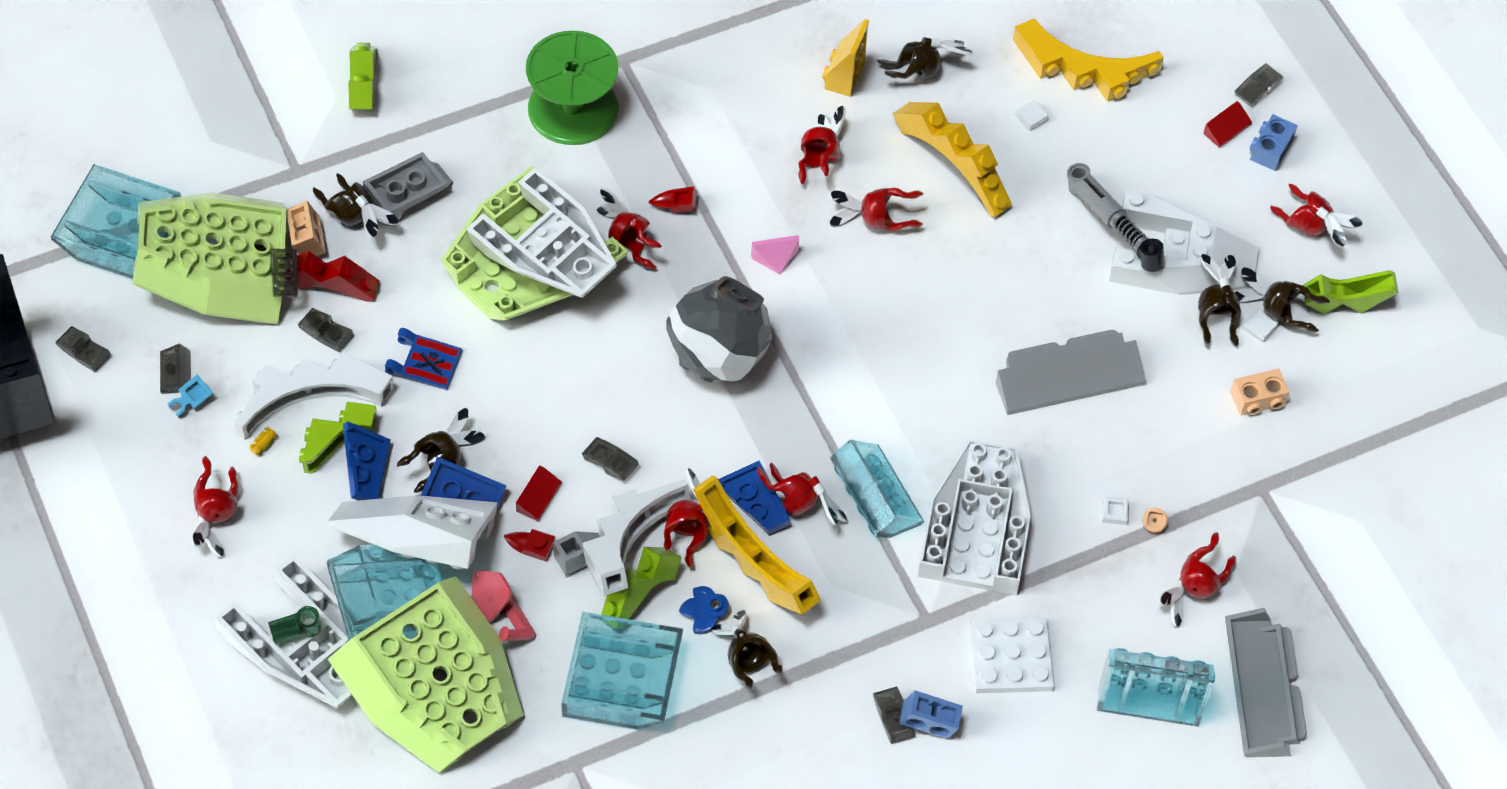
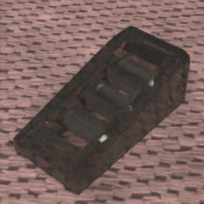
(284, 254)

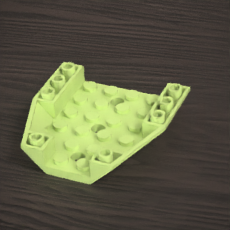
(475, 271)
(212, 279)
(396, 681)

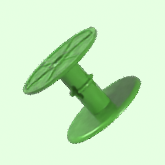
(572, 87)

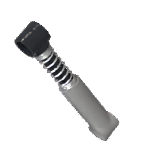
(1115, 216)

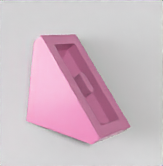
(776, 252)

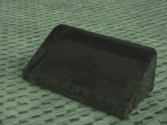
(174, 368)

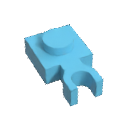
(192, 393)

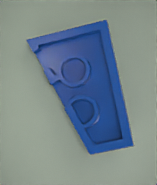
(365, 460)
(457, 482)
(755, 499)

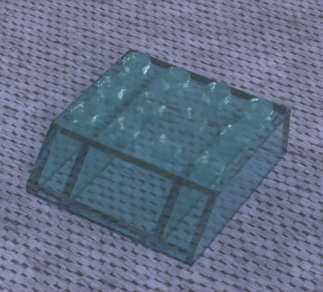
(102, 220)
(375, 583)
(621, 671)
(1155, 687)

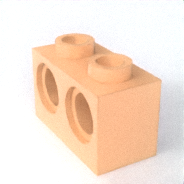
(305, 229)
(1258, 388)

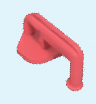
(492, 596)

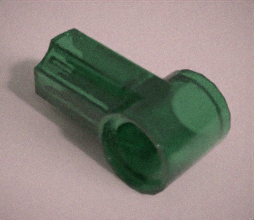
(293, 627)

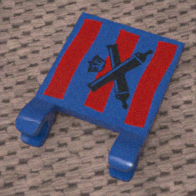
(427, 360)

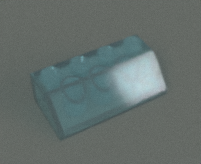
(876, 489)

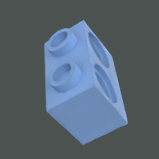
(1273, 142)
(931, 714)

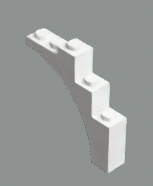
(308, 380)
(632, 516)

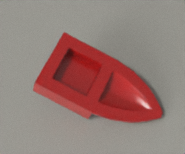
(676, 199)
(533, 543)

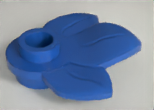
(701, 608)

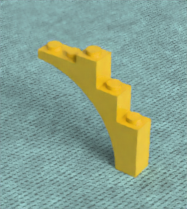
(1079, 68)
(974, 161)
(755, 559)

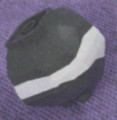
(720, 330)

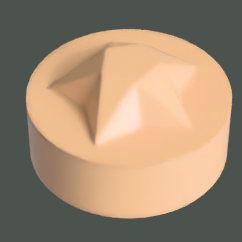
(1154, 520)

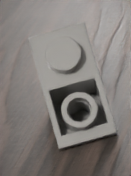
(569, 551)

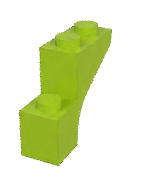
(362, 76)
(1357, 292)
(327, 436)
(654, 567)

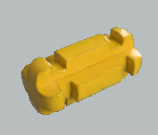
(262, 441)

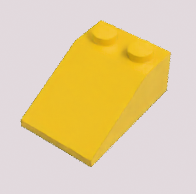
(847, 61)

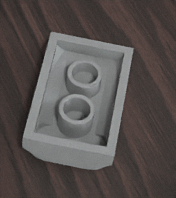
(406, 184)

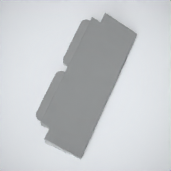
(1069, 372)
(1262, 674)

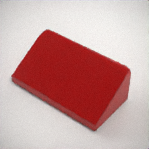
(1227, 124)
(538, 493)

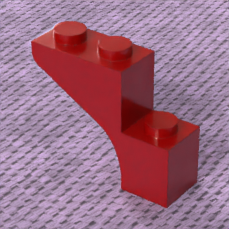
(338, 275)

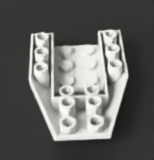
(978, 521)
(419, 526)

